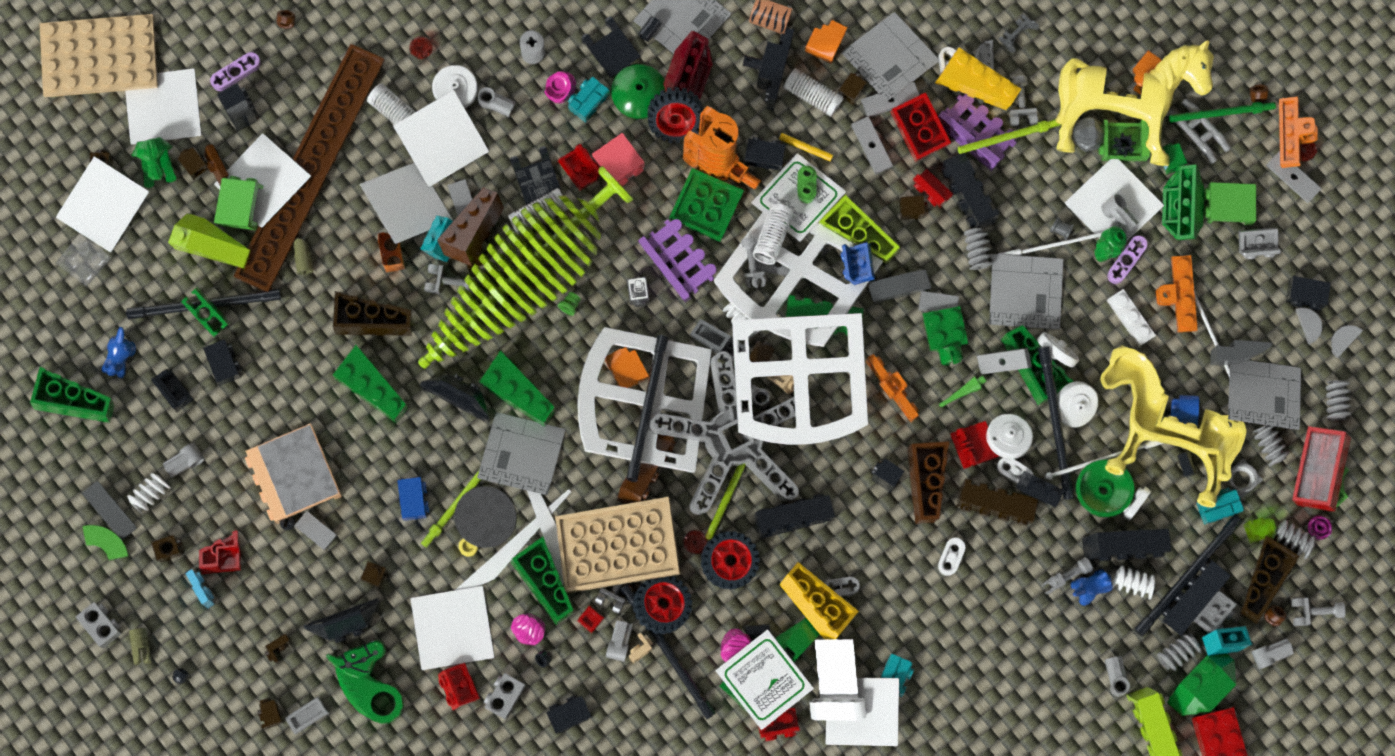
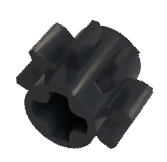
(1123, 139)

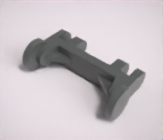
(1009, 41)

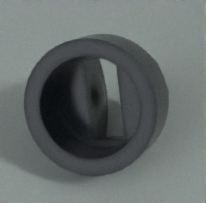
(291, 523)
(543, 658)
(180, 676)

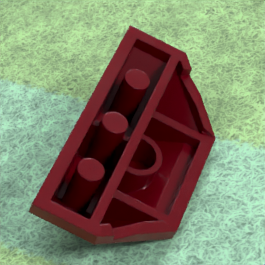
(690, 65)

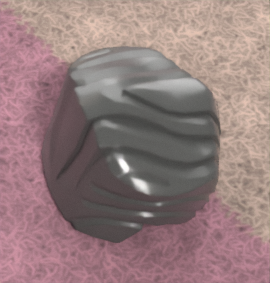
(1088, 134)

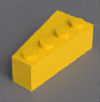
(977, 80)
(818, 602)

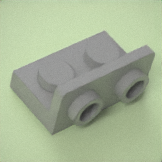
(1216, 612)

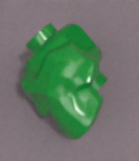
(1110, 243)

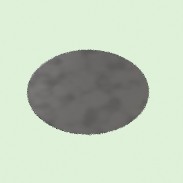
(485, 517)

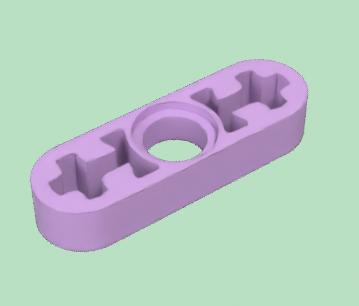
(234, 79)
(1130, 246)

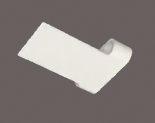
(837, 683)

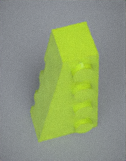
(855, 226)
(1155, 722)

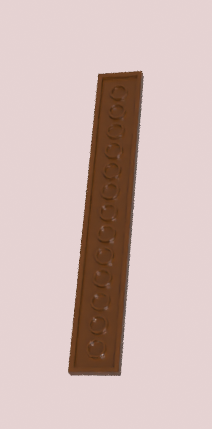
(316, 156)

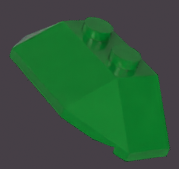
(1184, 203)
(1205, 686)

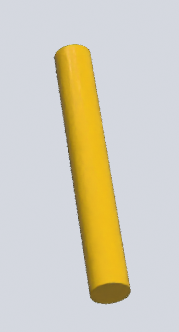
(806, 147)

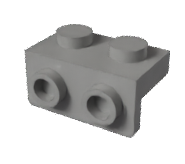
(1258, 242)

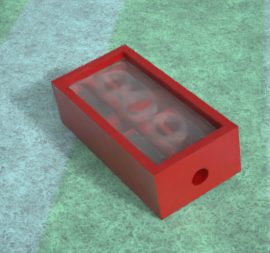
(1321, 468)

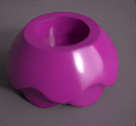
(1324, 523)

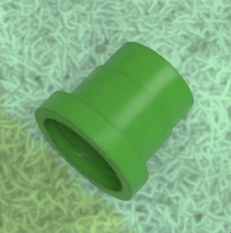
(569, 303)

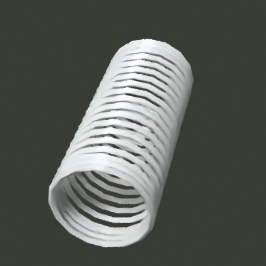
(379, 91)
(834, 103)
(556, 193)
(780, 217)

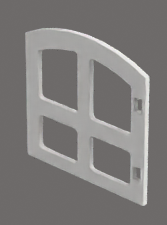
(800, 268)
(800, 368)
(591, 388)

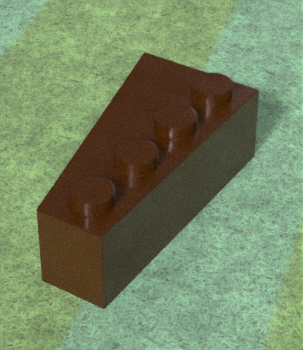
(472, 226)
(927, 478)
(637, 491)

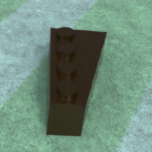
(996, 503)
(1268, 575)

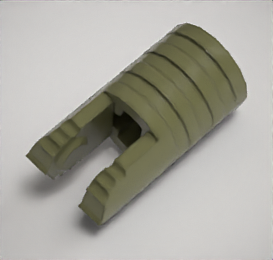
(302, 257)
(139, 642)

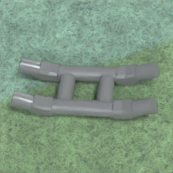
(1200, 141)

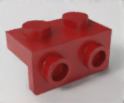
(580, 167)
(932, 187)

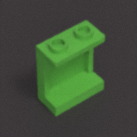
(1139, 134)
(237, 203)
(1230, 203)

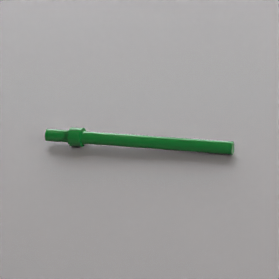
(1255, 108)

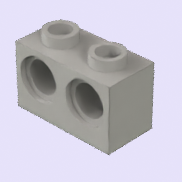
(95, 628)
(509, 698)

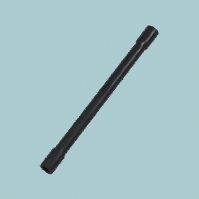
(264, 296)
(1046, 363)
(635, 463)
(1227, 530)
(702, 703)

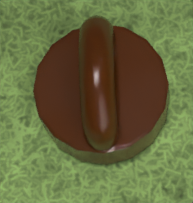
(286, 19)
(1259, 93)
(1275, 615)

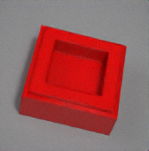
(590, 619)

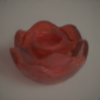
(423, 52)
(1311, 151)
(691, 536)

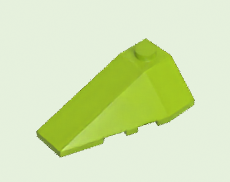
(204, 239)

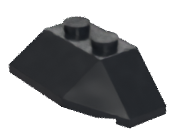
(459, 394)
(345, 623)

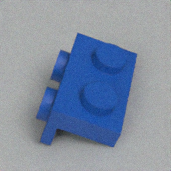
(857, 263)

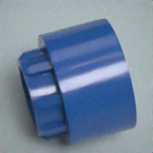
(1186, 409)

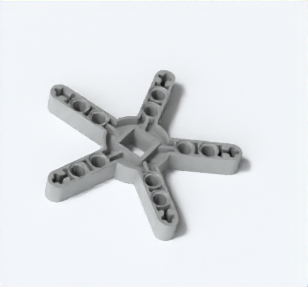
(717, 445)

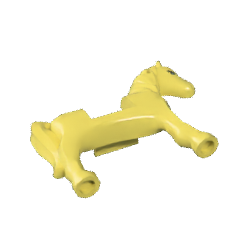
(1085, 89)
(1212, 440)

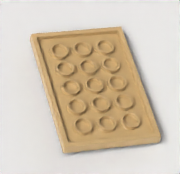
(98, 55)
(617, 545)

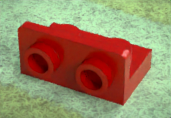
(458, 686)
(784, 724)

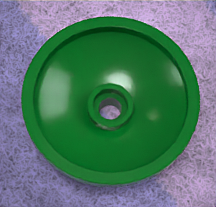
(627, 98)
(1118, 487)

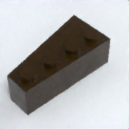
(367, 317)

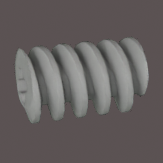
(532, 47)
(977, 249)
(1337, 400)
(1271, 444)
(1295, 538)
(1179, 651)

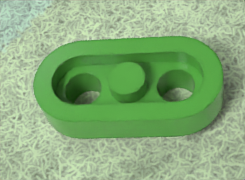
(806, 183)

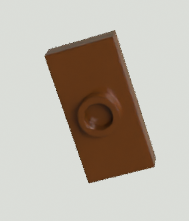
(215, 164)

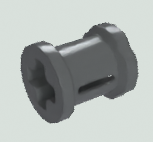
(1061, 228)

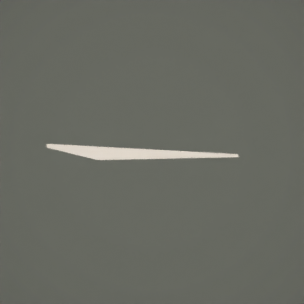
(548, 529)
(499, 561)

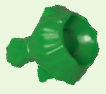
(154, 159)

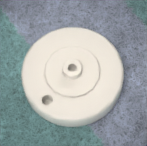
(457, 79)
(1058, 349)
(1077, 404)
(1009, 436)

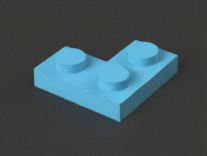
(203, 593)

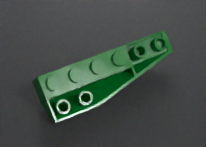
(793, 642)

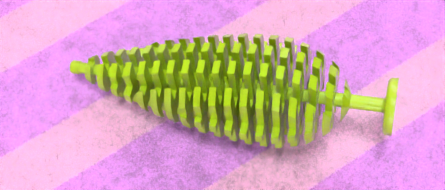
(525, 268)

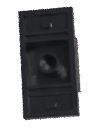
(771, 67)

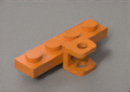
(1293, 131)
(1180, 294)
(894, 386)

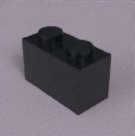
(764, 154)
(1308, 292)
(222, 362)
(886, 474)
(1040, 489)
(568, 714)

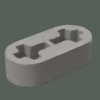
(841, 582)

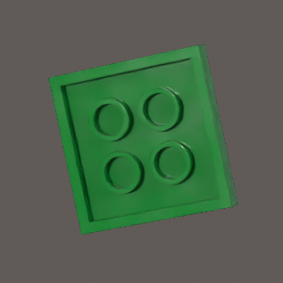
(706, 204)

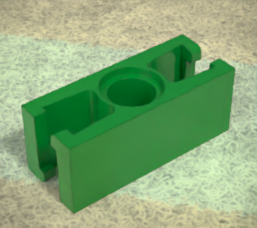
(196, 311)

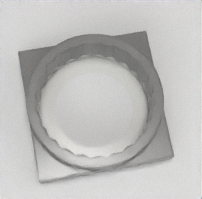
(1255, 479)

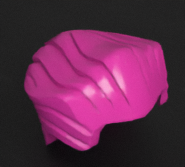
(560, 87)
(528, 629)
(733, 643)

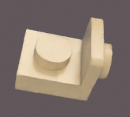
(784, 381)
(639, 652)

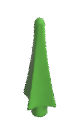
(970, 387)

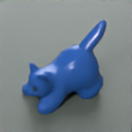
(118, 351)
(1090, 587)

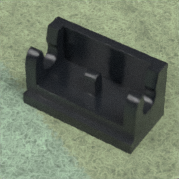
(172, 390)

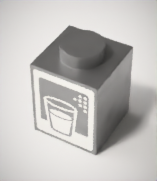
(638, 291)

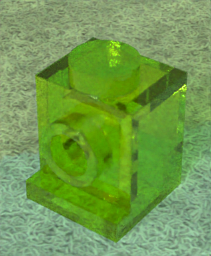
(1259, 529)

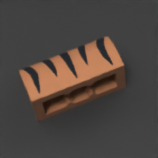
(770, 15)

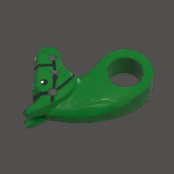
(360, 689)

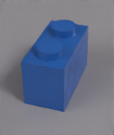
(412, 498)

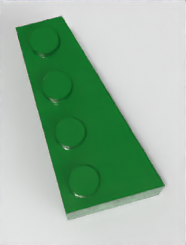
(66, 397)
(542, 578)

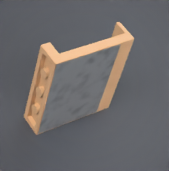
(292, 473)

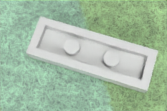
(1131, 318)

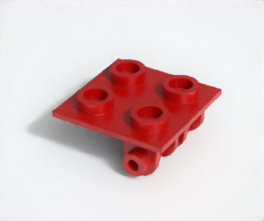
(972, 445)

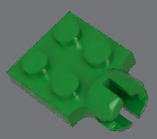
(946, 334)

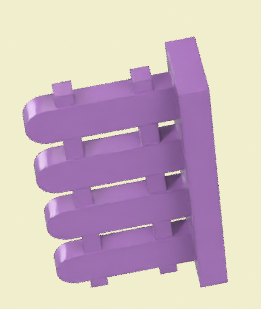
(964, 132)
(668, 255)

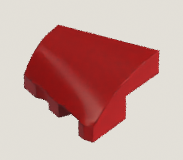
(221, 556)

